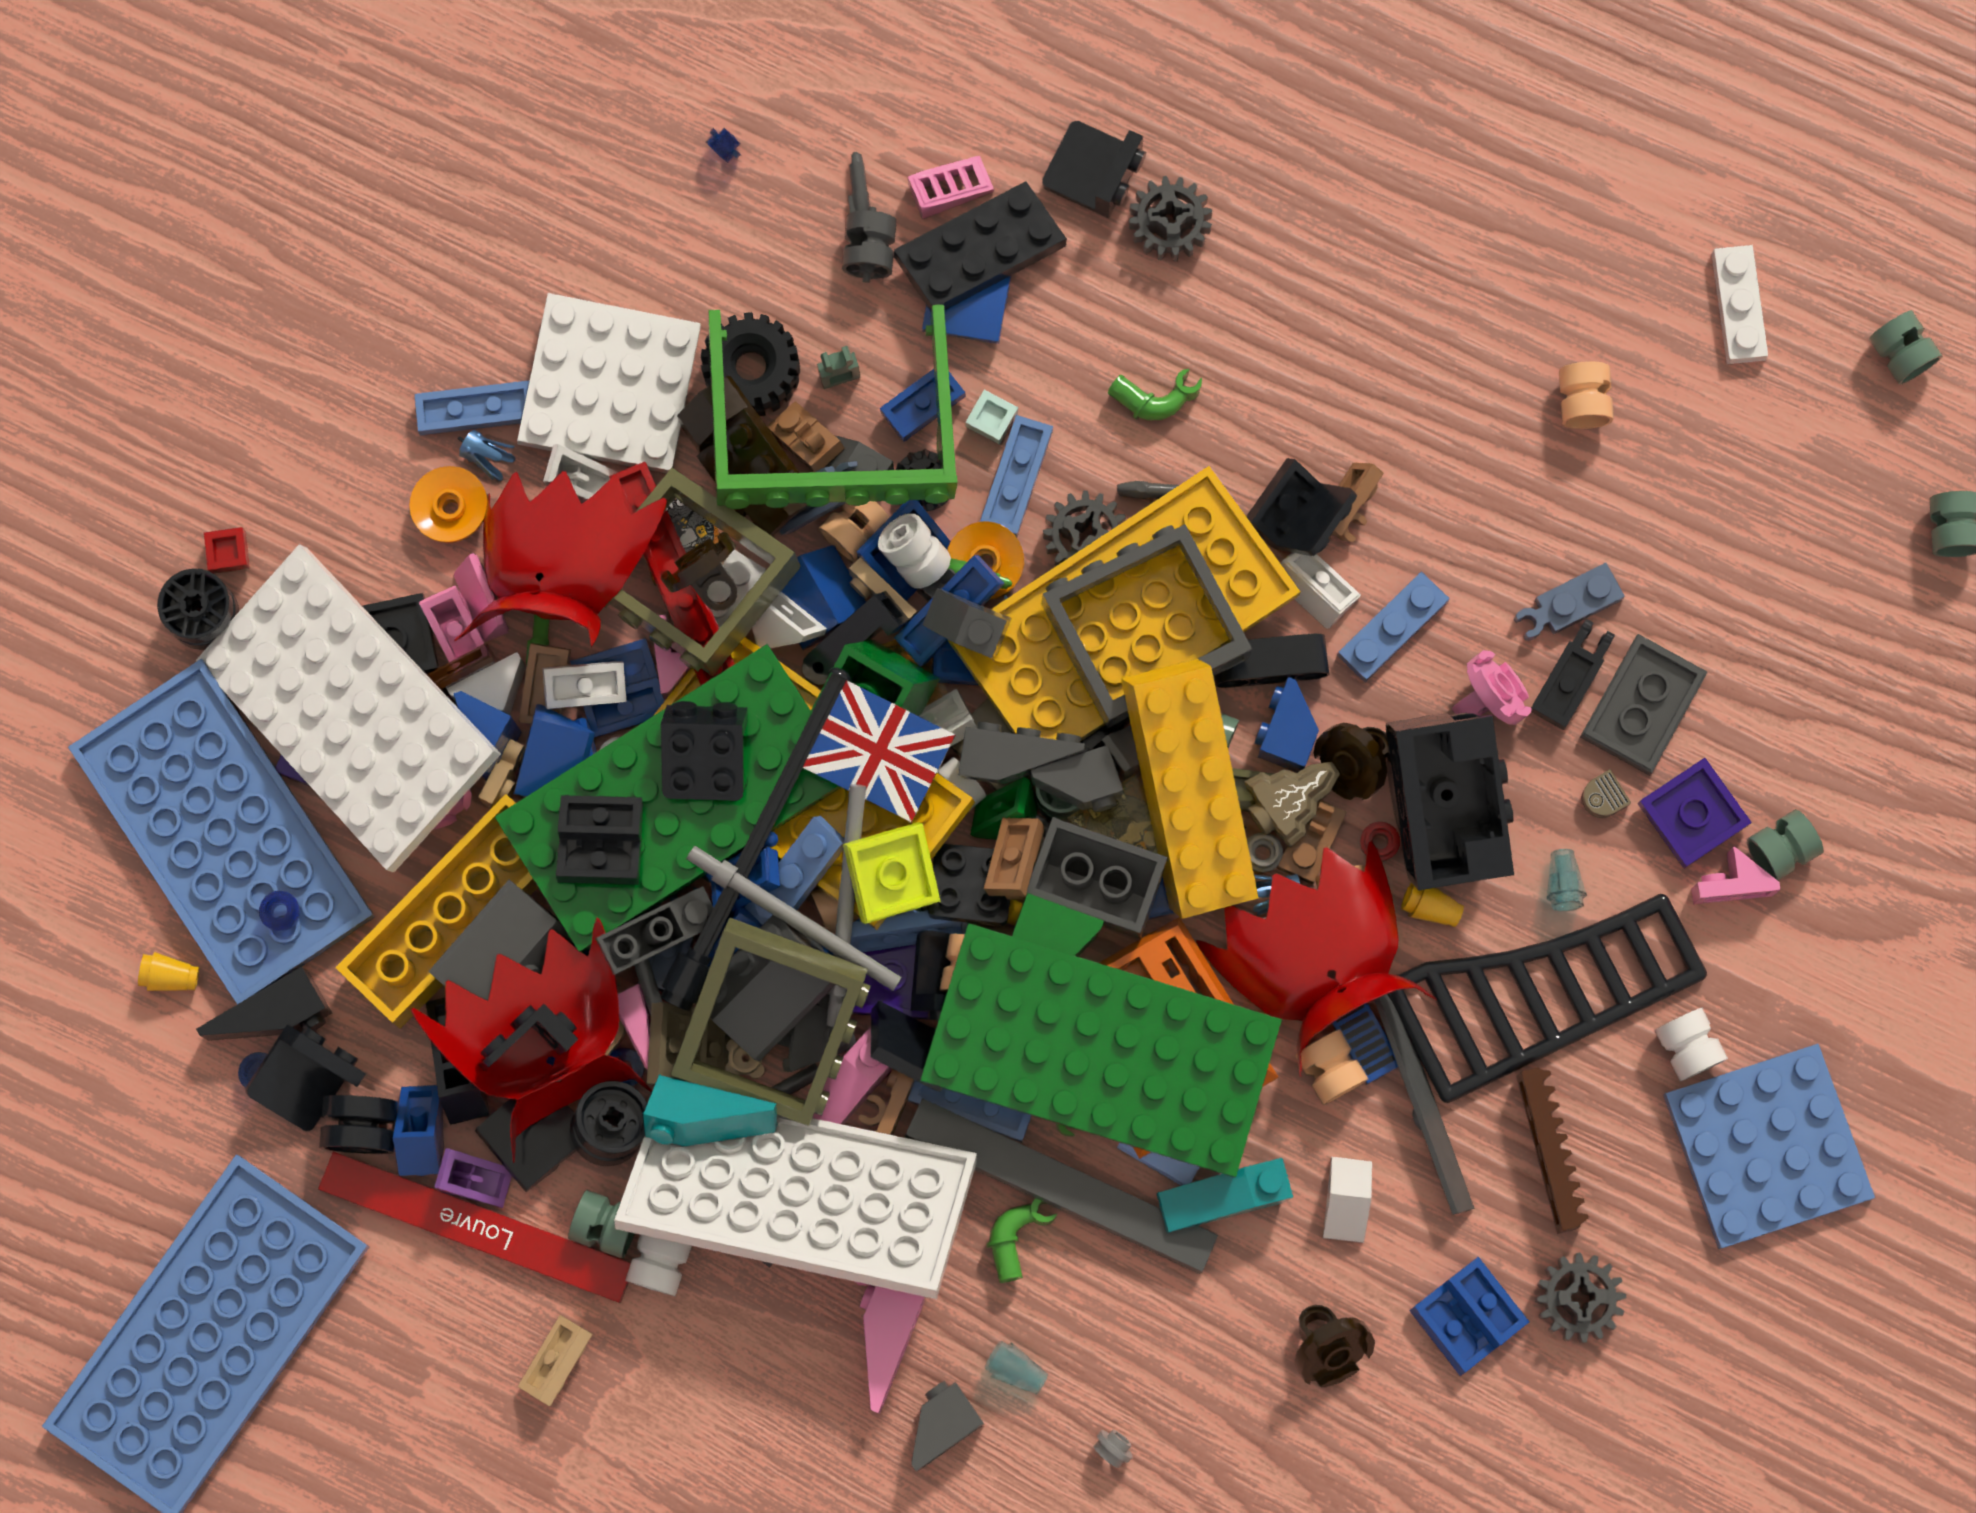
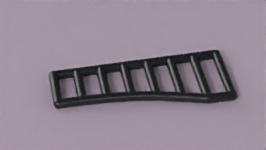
(1553, 950)

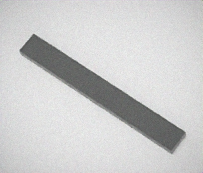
(1063, 1186)

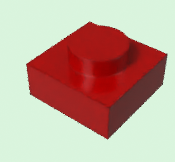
(226, 550)

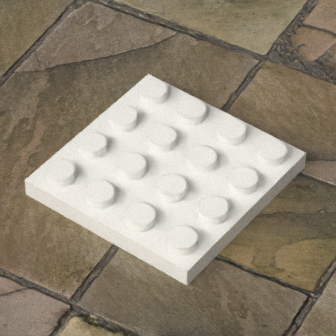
(609, 383)

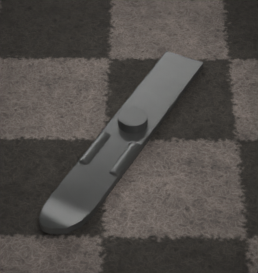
(1425, 1108)

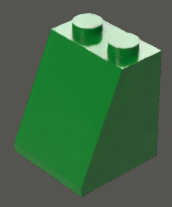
(886, 675)
(1056, 926)

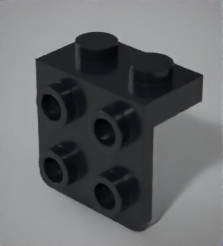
(1094, 167)
(1299, 511)
(703, 751)
(961, 882)
(928, 970)
(554, 1029)
(299, 1076)

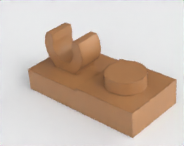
(805, 437)
(1363, 481)
(533, 691)
(1306, 855)
(1014, 857)
(890, 1115)

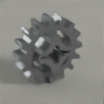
(1156, 223)
(1072, 526)
(1580, 1317)

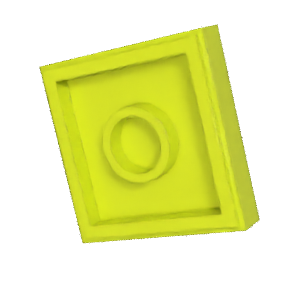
(891, 872)

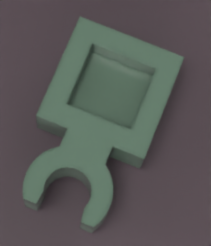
(838, 368)

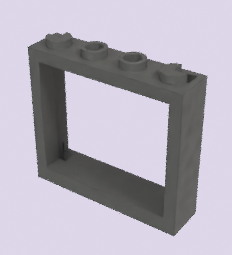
(1167, 538)

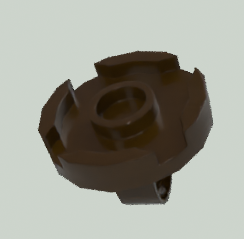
(701, 568)
(1357, 756)
(1333, 1349)

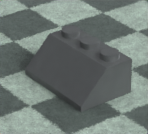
(1098, 876)
(507, 926)
(765, 998)

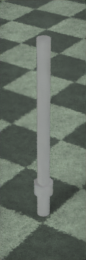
(726, 875)
(846, 894)

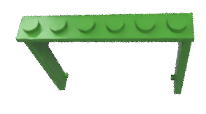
(851, 487)

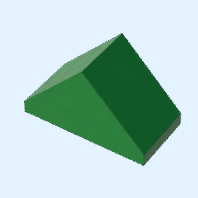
(1010, 801)

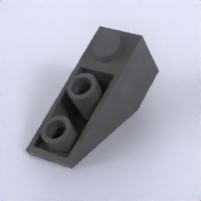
(1006, 757)
(656, 930)

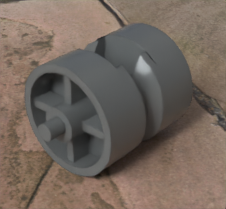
(869, 250)

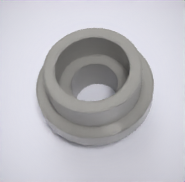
(1272, 844)
(1113, 1448)

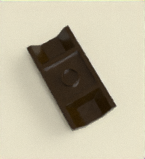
(749, 448)

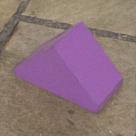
(473, 1178)

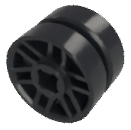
(186, 593)
(358, 1124)
(595, 1137)

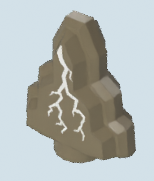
(1289, 799)

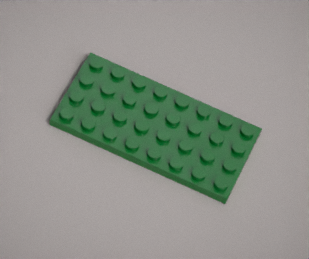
(669, 826)
(1101, 1050)

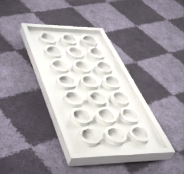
(348, 708)
(808, 1201)

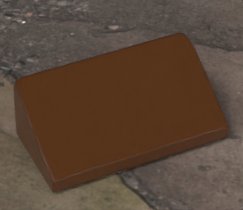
(463, 667)

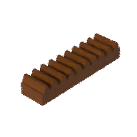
(1548, 1151)

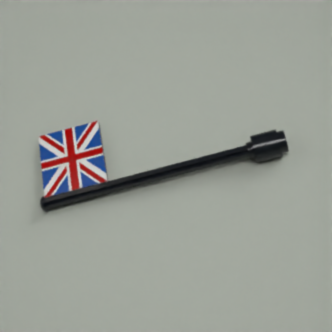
(847, 742)

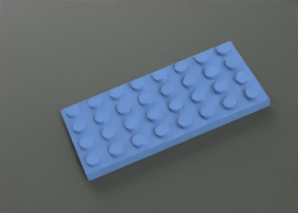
(219, 830)
(205, 1337)

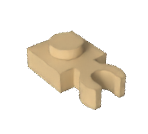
(502, 775)

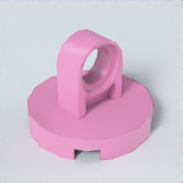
(1494, 690)

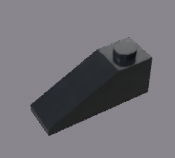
(288, 1001)
(458, 1096)

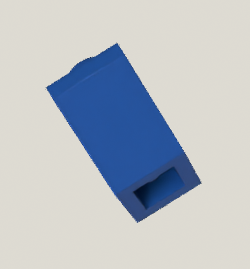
(1291, 731)

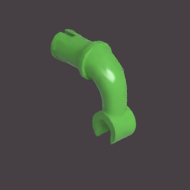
(1147, 405)
(1004, 1236)

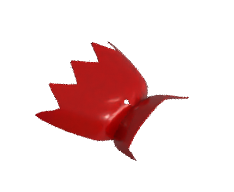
(577, 547)
(1306, 933)
(568, 983)

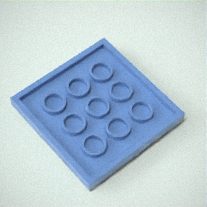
(1768, 1146)

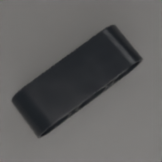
(1276, 659)

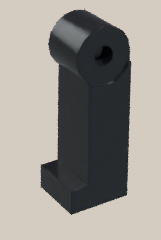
(863, 625)

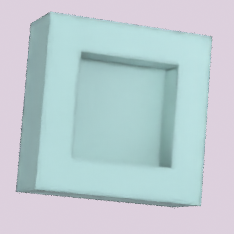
(991, 417)

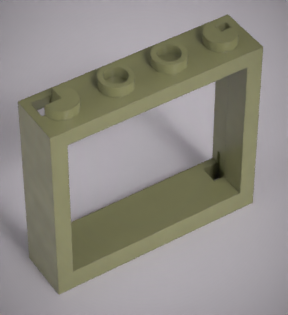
(782, 569)
(793, 955)

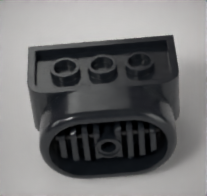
(1453, 832)

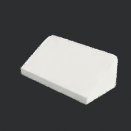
(1321, 588)

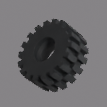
(773, 345)

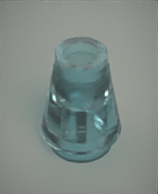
(1565, 882)
(1015, 1368)

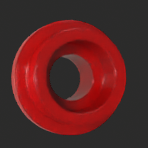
(1388, 832)

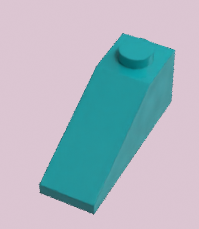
(700, 1114)
(1225, 1196)

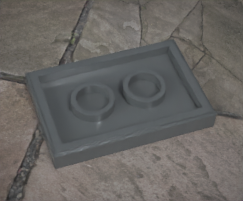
(1643, 704)

